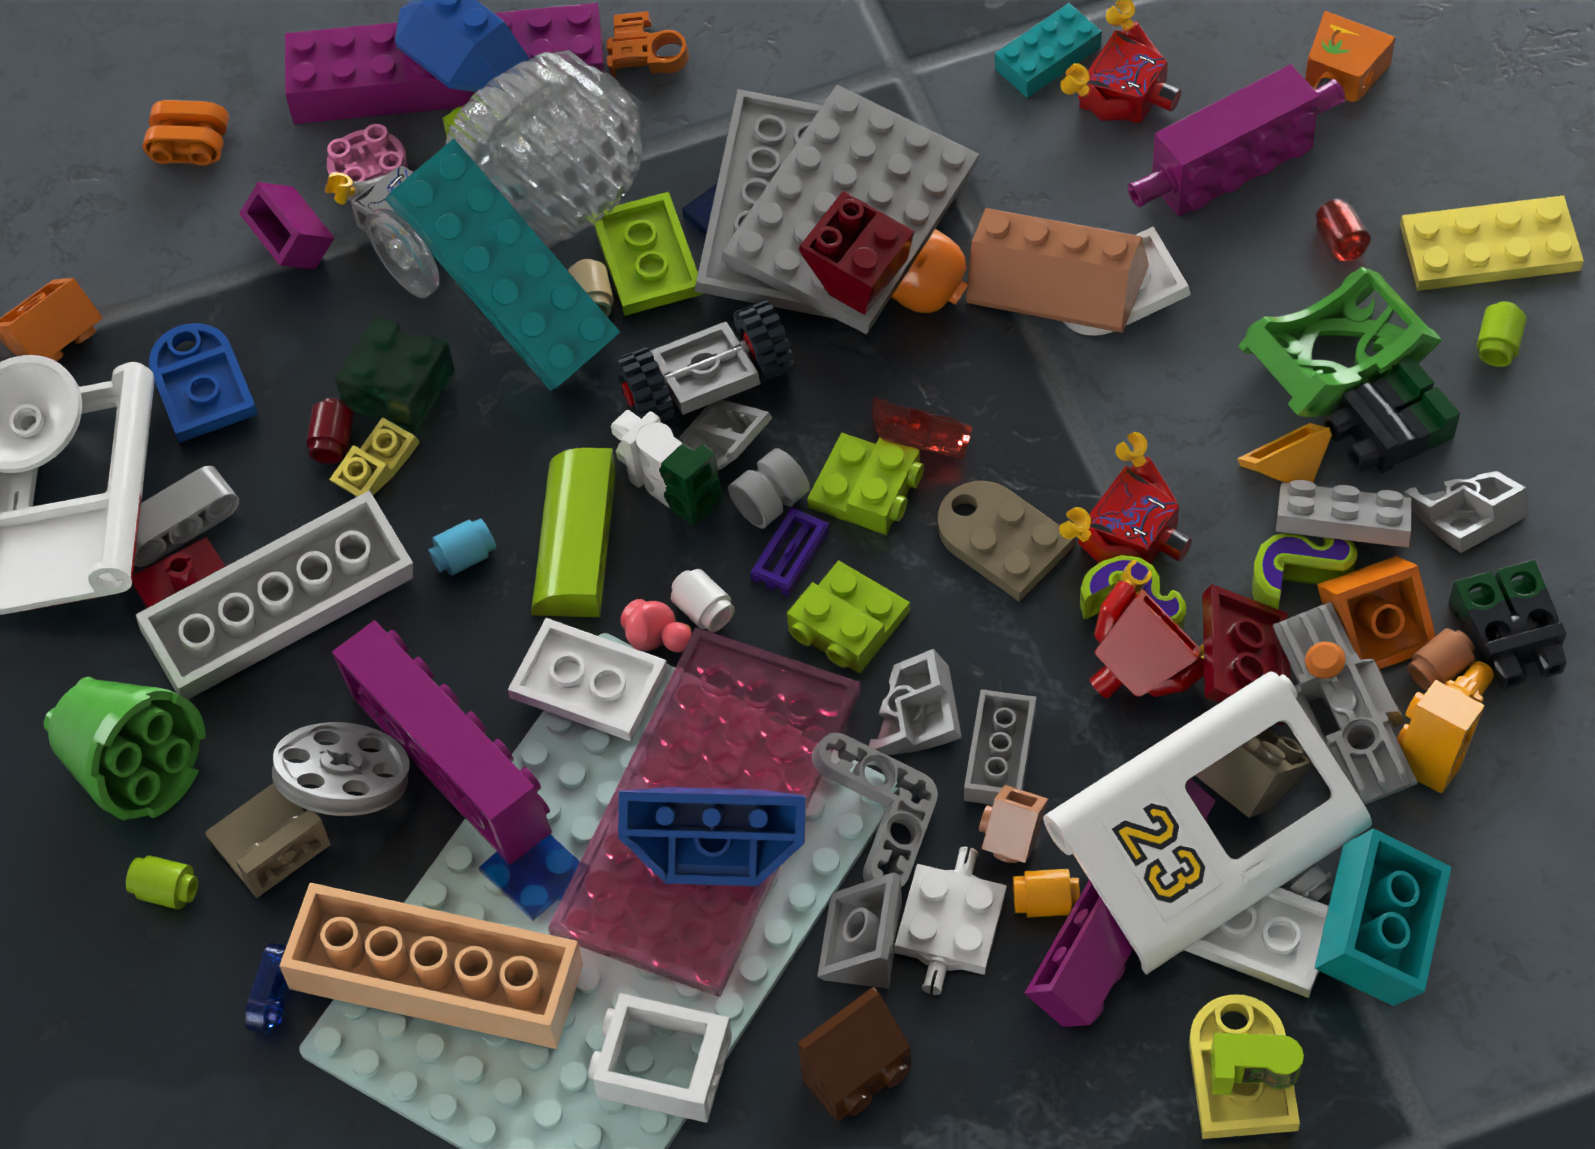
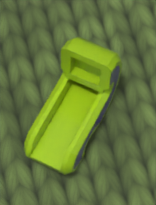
(1298, 560)
(1106, 574)

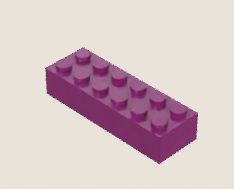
(444, 741)

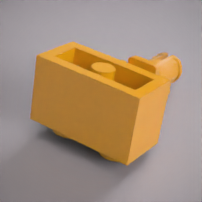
(1444, 726)

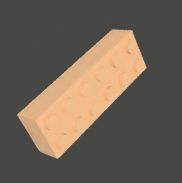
(432, 965)

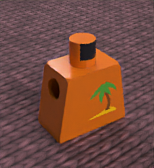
(1349, 55)

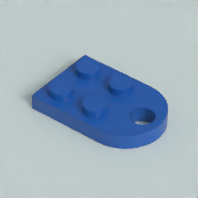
(202, 385)

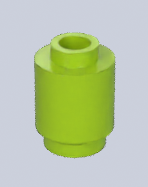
(1501, 333)
(162, 882)

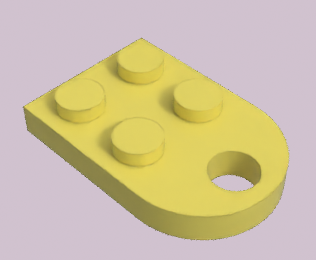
(1251, 1106)

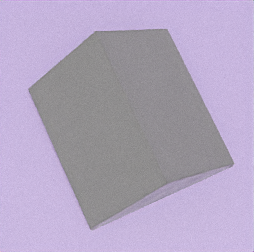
(862, 933)

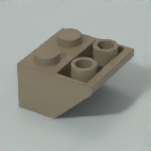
(1257, 772)

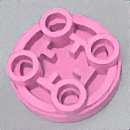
(366, 153)

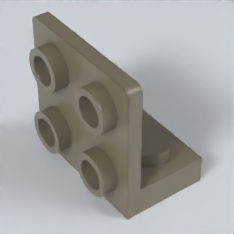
(268, 839)

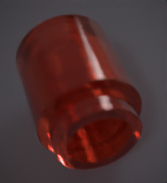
(1342, 230)

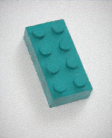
(1047, 50)

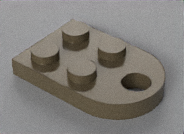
(1003, 537)

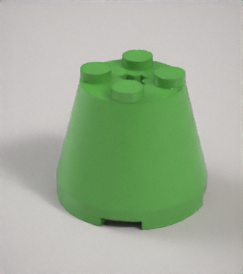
(127, 744)

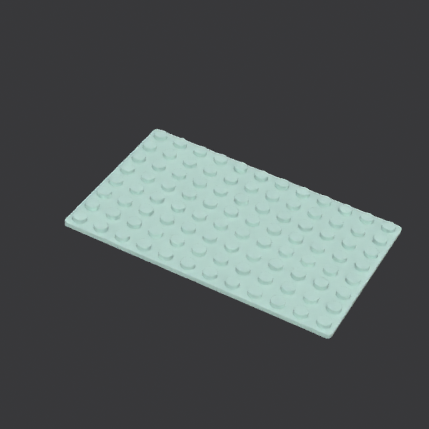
(530, 1096)

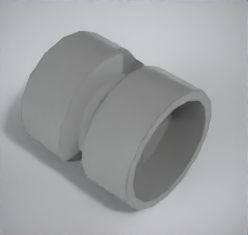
(763, 492)

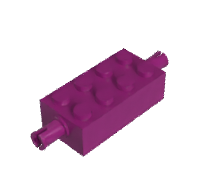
(1234, 140)

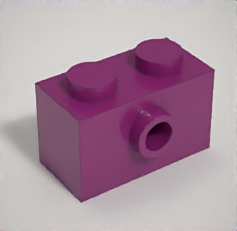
(286, 225)

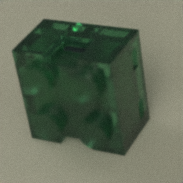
(394, 374)

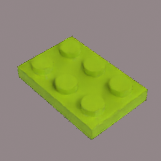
(647, 254)

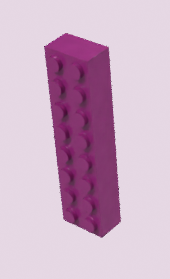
(365, 74)

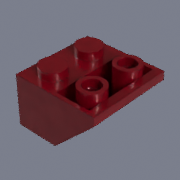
(856, 251)

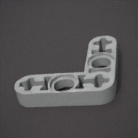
(898, 804)

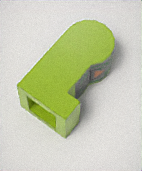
(1254, 1059)

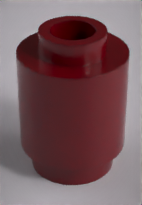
(329, 431)

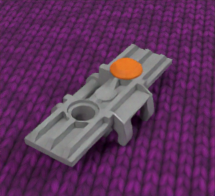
(1358, 699)

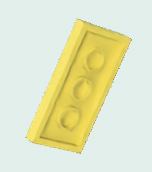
(1491, 243)

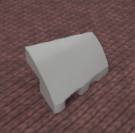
(1471, 508)
(919, 707)

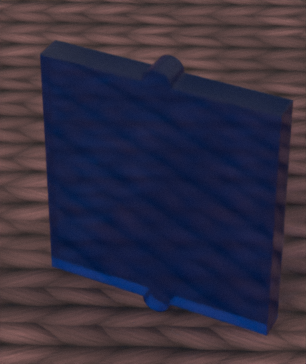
(535, 877)

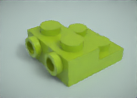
(867, 482)
(846, 616)

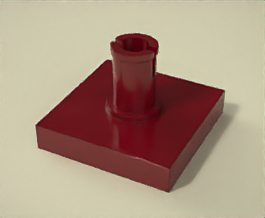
(177, 572)

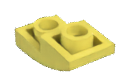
(376, 460)

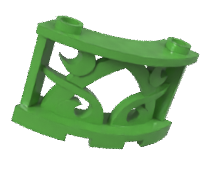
(1318, 385)

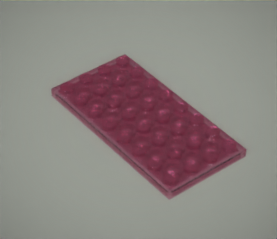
(721, 723)

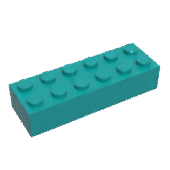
(502, 265)

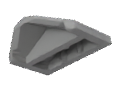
(725, 429)

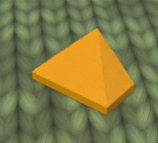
(1290, 456)

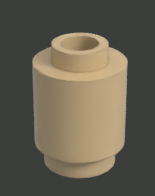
(594, 280)

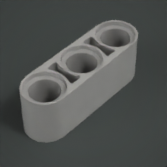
(182, 513)

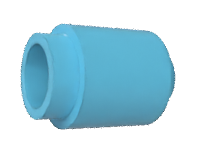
(462, 546)

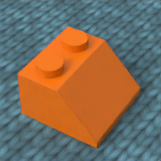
(49, 320)
(1382, 610)

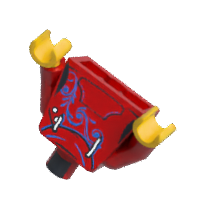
(1125, 75)
(1133, 515)

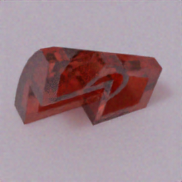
(920, 429)

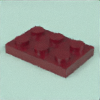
(1239, 643)

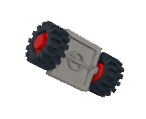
(706, 364)

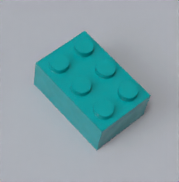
(1383, 917)

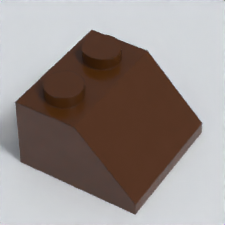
(854, 1056)

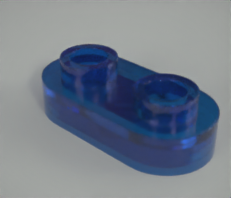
(265, 1001)

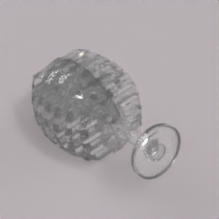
(550, 140)

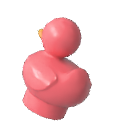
(652, 625)

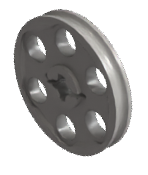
(340, 768)

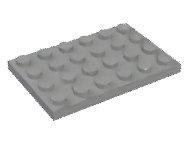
(756, 146)
(869, 155)

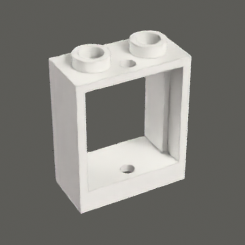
(682, 1102)

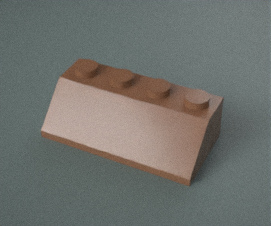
(1055, 270)

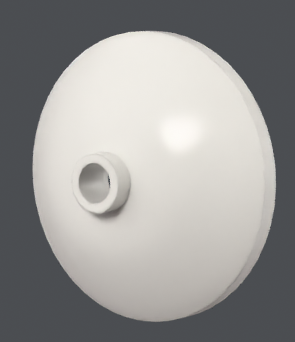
(38, 393)

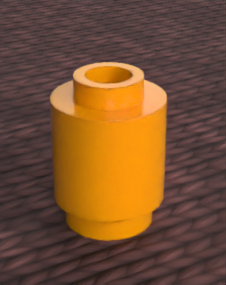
(1045, 893)

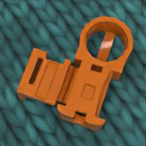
(638, 48)

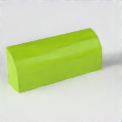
(575, 534)

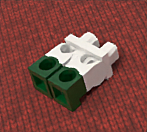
(668, 468)

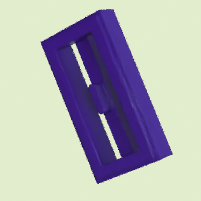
(775, 579)

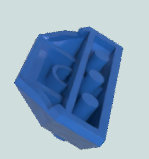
(457, 41)
(711, 832)

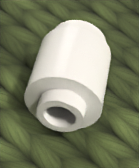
(702, 600)

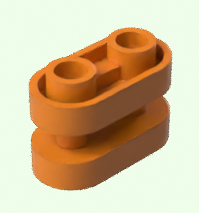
(185, 132)

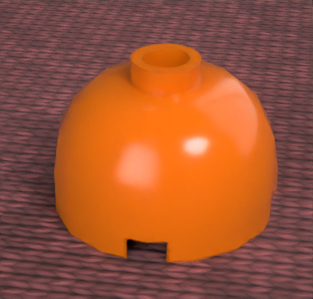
(933, 276)

